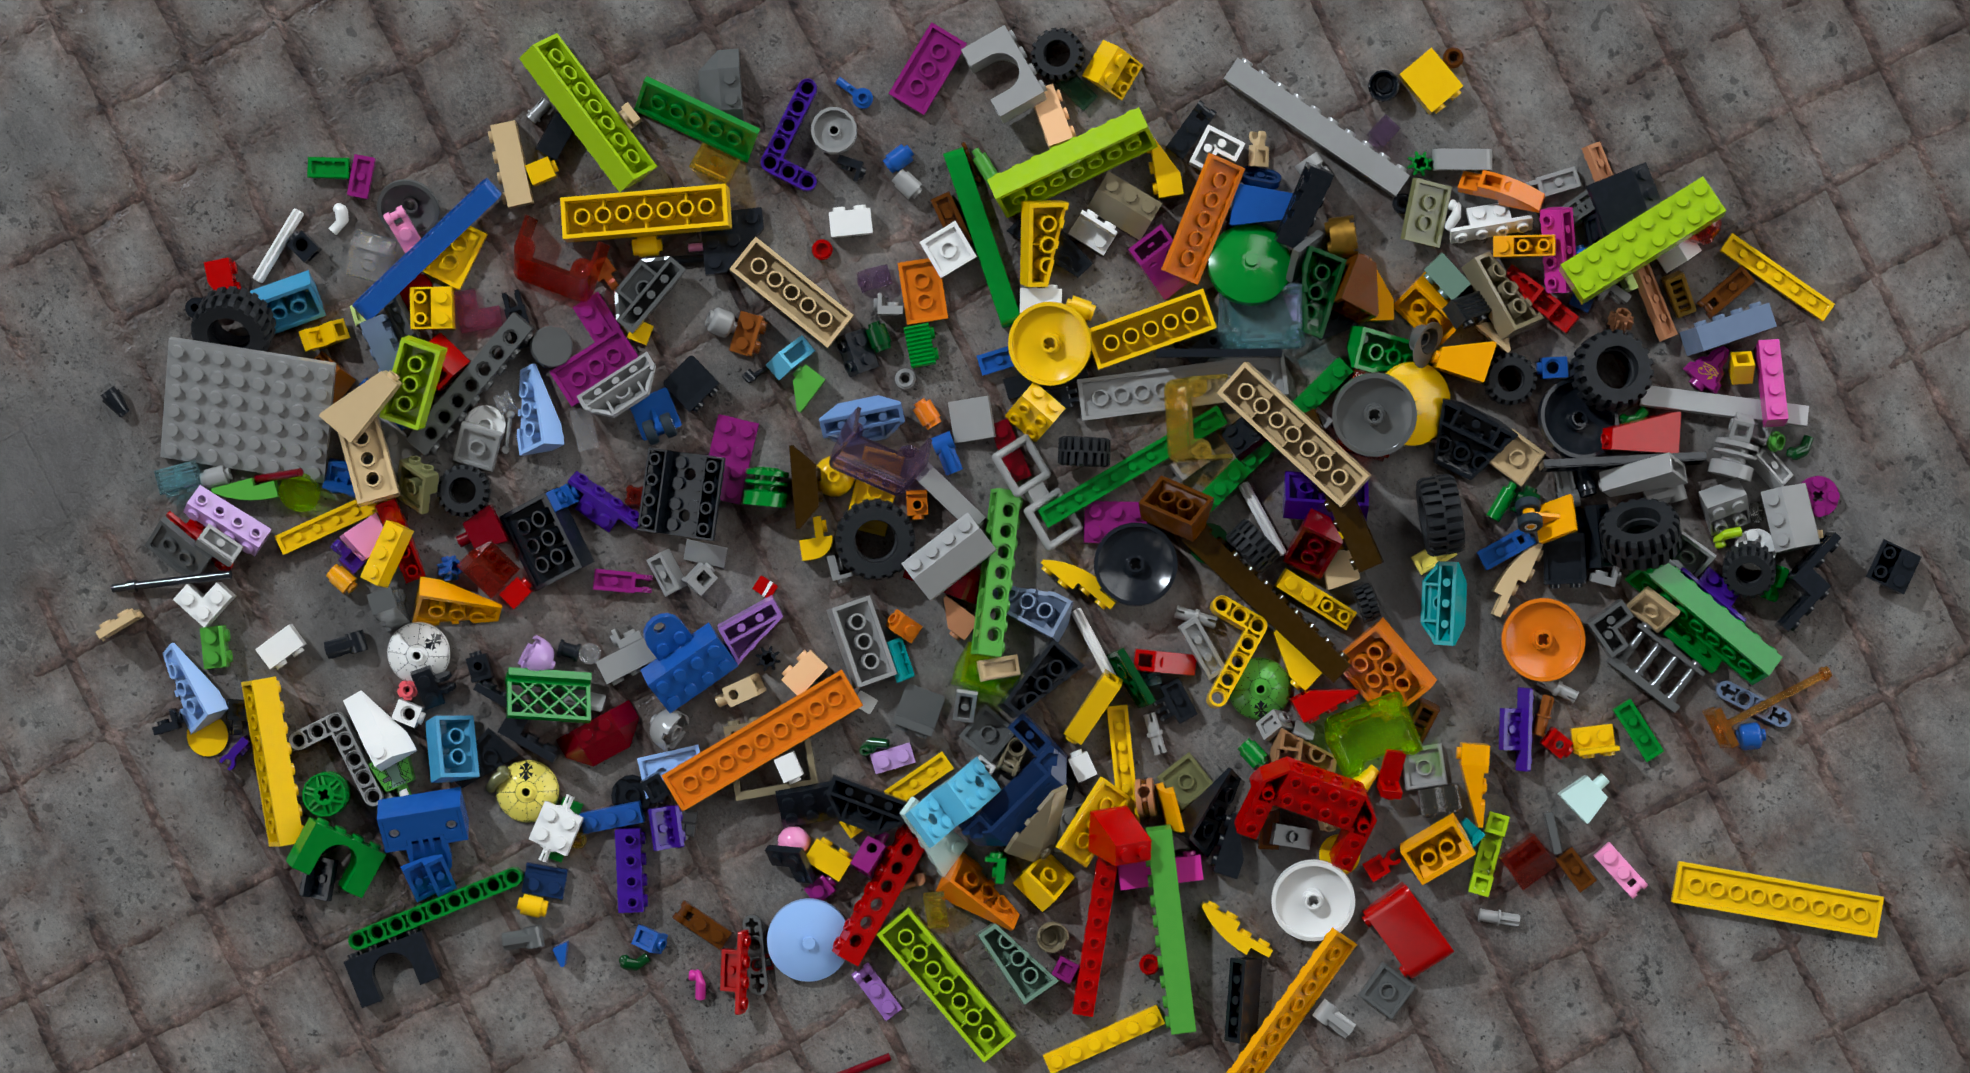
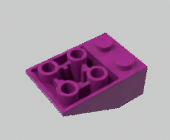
(1150, 256)

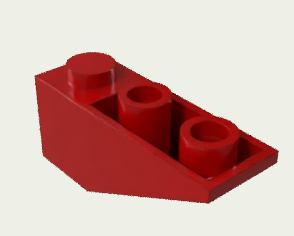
(221, 273)
(1164, 662)

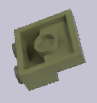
(416, 483)

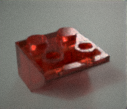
(488, 568)
(1527, 861)

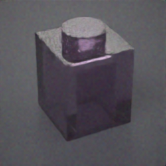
(1382, 132)

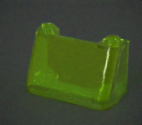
(1369, 730)

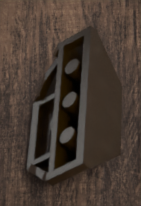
(804, 485)

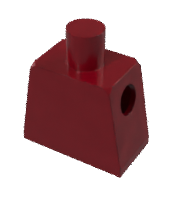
(482, 528)

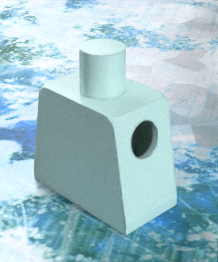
(1585, 796)

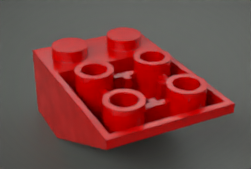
(1316, 701)

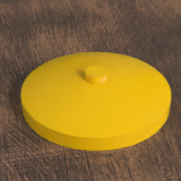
(1049, 343)
(1428, 391)

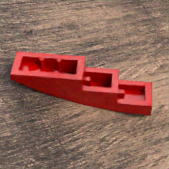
(1543, 302)

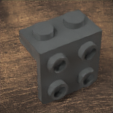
(918, 710)

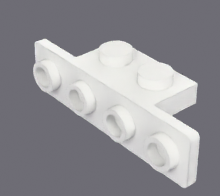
(1488, 222)

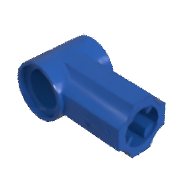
(945, 449)

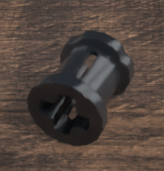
(568, 650)

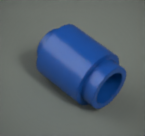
(898, 158)

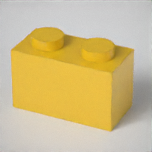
(828, 858)

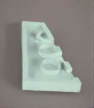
(945, 852)

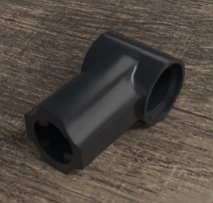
(350, 643)

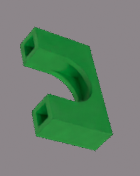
(319, 836)

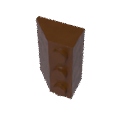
(1176, 508)

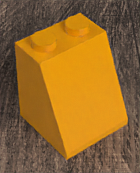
(1465, 361)

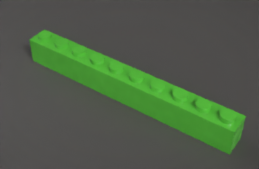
(1170, 931)

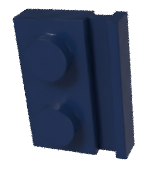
(544, 880)

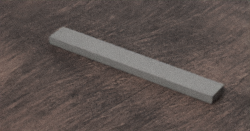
(1715, 404)

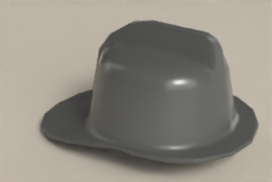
(1424, 342)

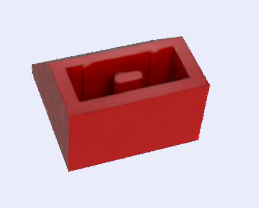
(454, 361)

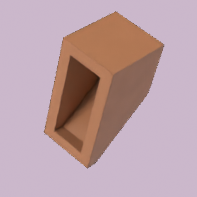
(958, 619)

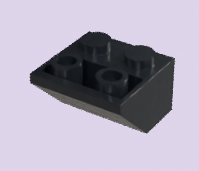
(1893, 567)

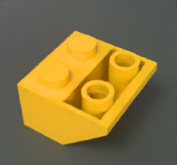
(1112, 69)
(432, 308)

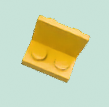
(1593, 740)

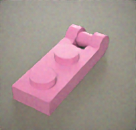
(403, 231)
(1620, 869)

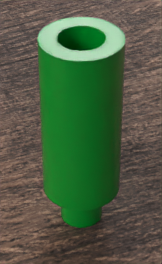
(1502, 502)

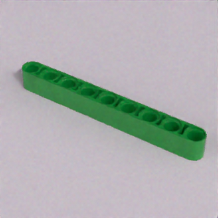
(982, 236)
(427, 913)

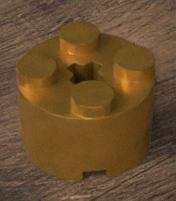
(1342, 236)

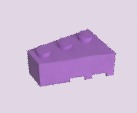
(749, 627)

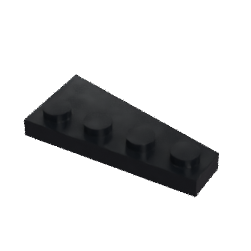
(1067, 255)

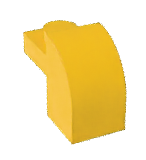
(324, 335)
(818, 546)

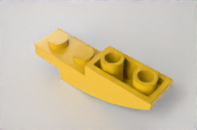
(1071, 575)
(1315, 599)
(1227, 927)

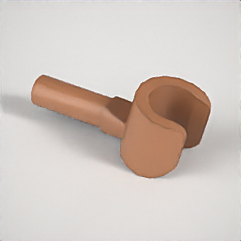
(919, 878)

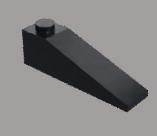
(1207, 812)

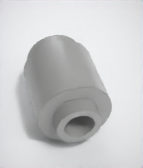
(907, 184)
(215, 477)

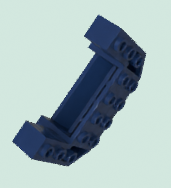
(1024, 793)

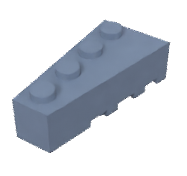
(1727, 329)
(382, 341)

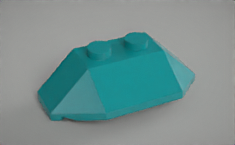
(1444, 603)

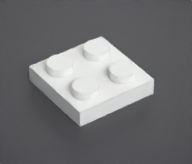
(948, 249)

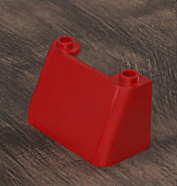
(1407, 931)

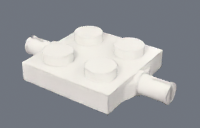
(556, 828)

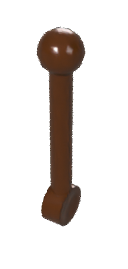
(977, 178)

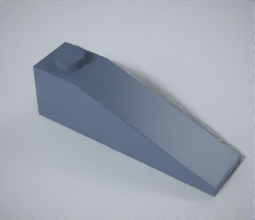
(1040, 610)

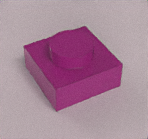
(1065, 969)

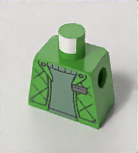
(396, 776)

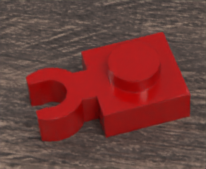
(1378, 867)

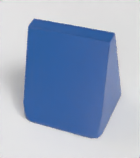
(561, 953)

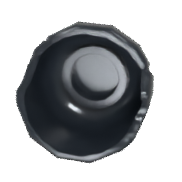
(1383, 85)

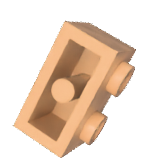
(804, 672)

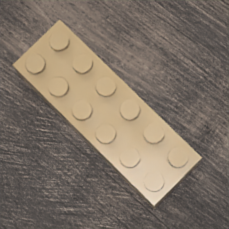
(791, 292)

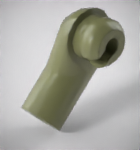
(498, 778)

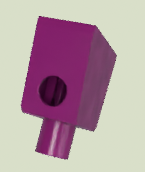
(867, 862)

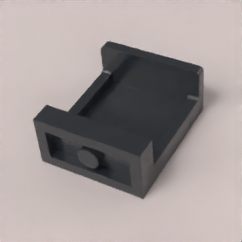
(1565, 561)

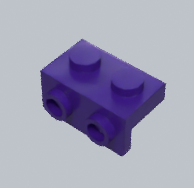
(666, 827)

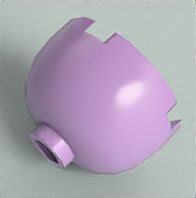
(538, 655)

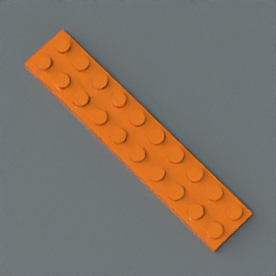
(762, 740)

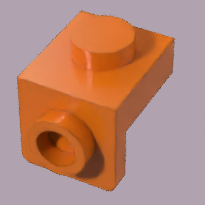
(903, 625)

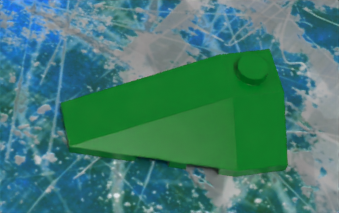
(1377, 350)

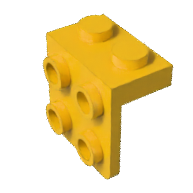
(1034, 412)

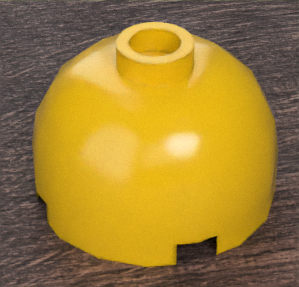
(832, 481)

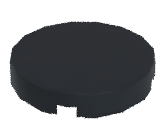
(629, 790)

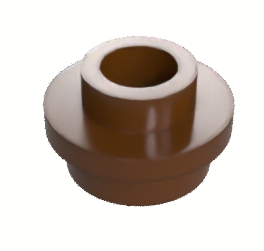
(1453, 51)

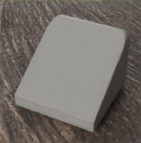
(1303, 730)

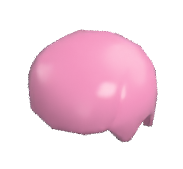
(794, 837)

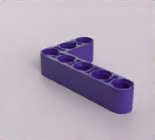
(788, 137)

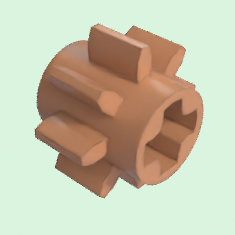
(1620, 319)

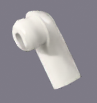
(342, 218)

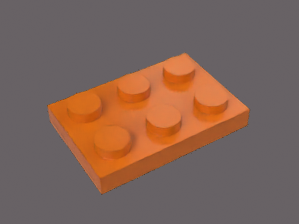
(922, 292)

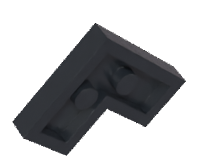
(794, 859)

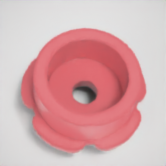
(402, 690)

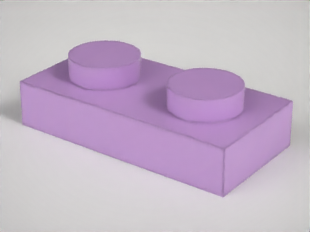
(892, 758)

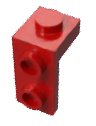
(1390, 773)

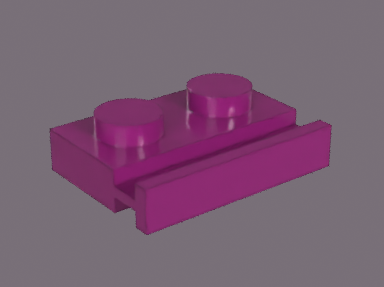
(596, 317)

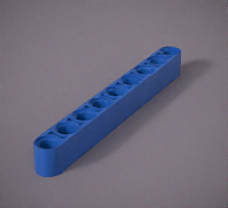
(427, 249)

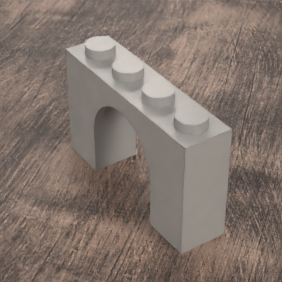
(1001, 47)

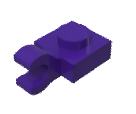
(348, 558)
(239, 748)

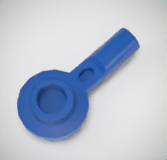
(861, 98)

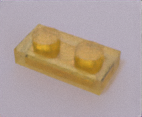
(936, 909)

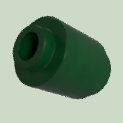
(878, 336)

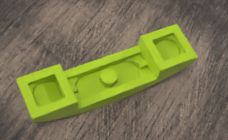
(1487, 854)

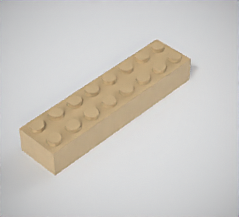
(1294, 434)

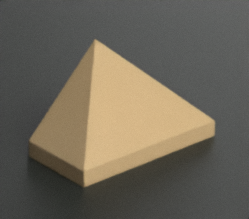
(1491, 334)

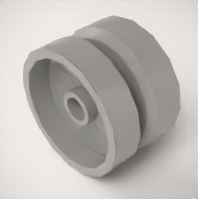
(834, 143)

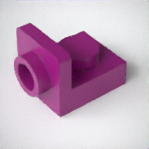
(821, 887)

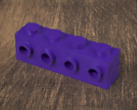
(630, 869)

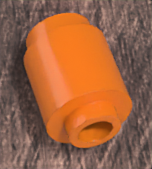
(927, 413)

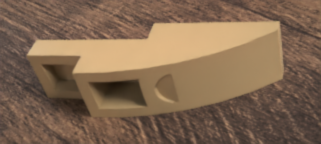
(1518, 570)

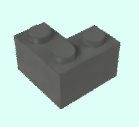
(1605, 627)

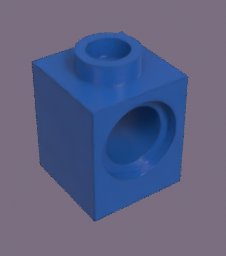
(1561, 364)

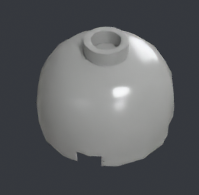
(667, 728)

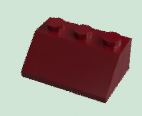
(1314, 544)

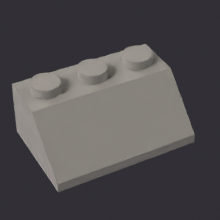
(1790, 518)

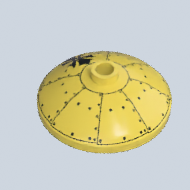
(533, 776)

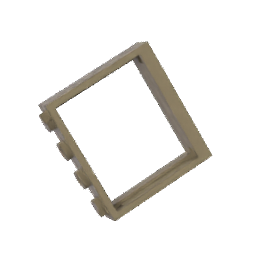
(770, 790)

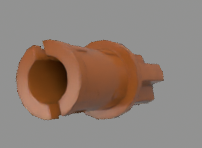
(1543, 715)

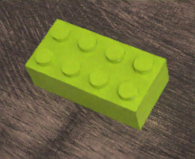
(419, 370)

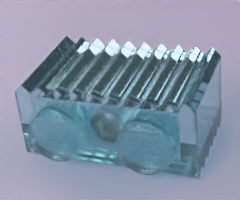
(178, 478)

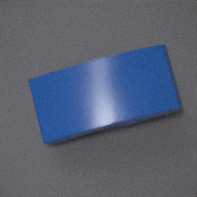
(563, 497)

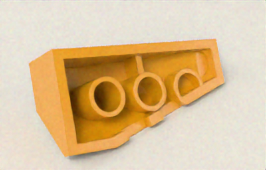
(444, 602)
(1473, 765)

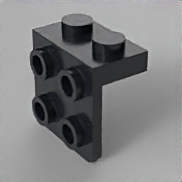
(692, 384)

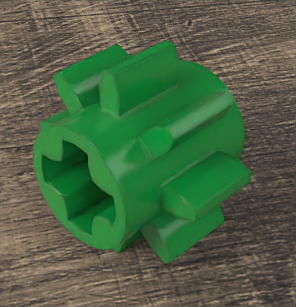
(1413, 165)

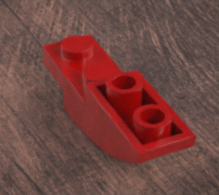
(410, 563)

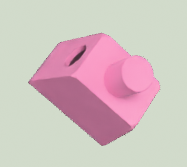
(363, 536)

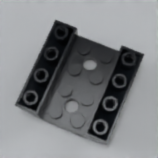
(670, 492)

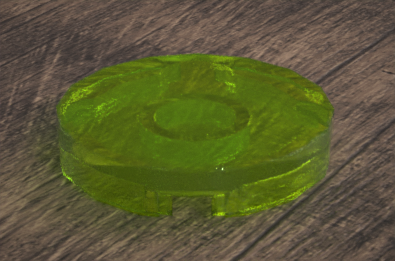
(299, 493)

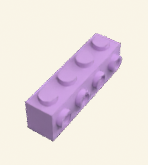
(228, 519)

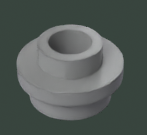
(900, 373)

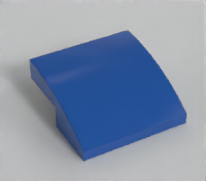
(428, 877)

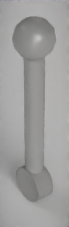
(505, 449)

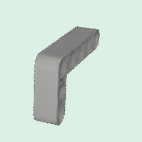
(346, 752)

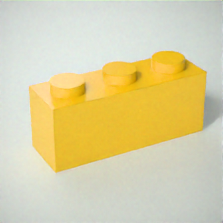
(387, 554)

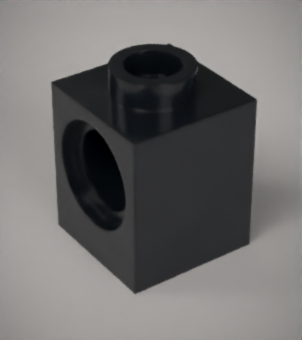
(311, 251)

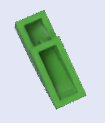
(248, 490)

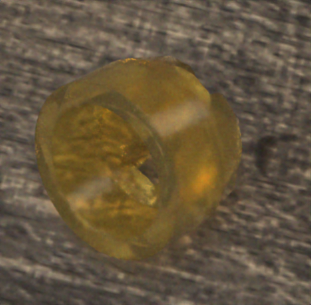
(578, 845)

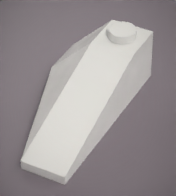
(381, 736)

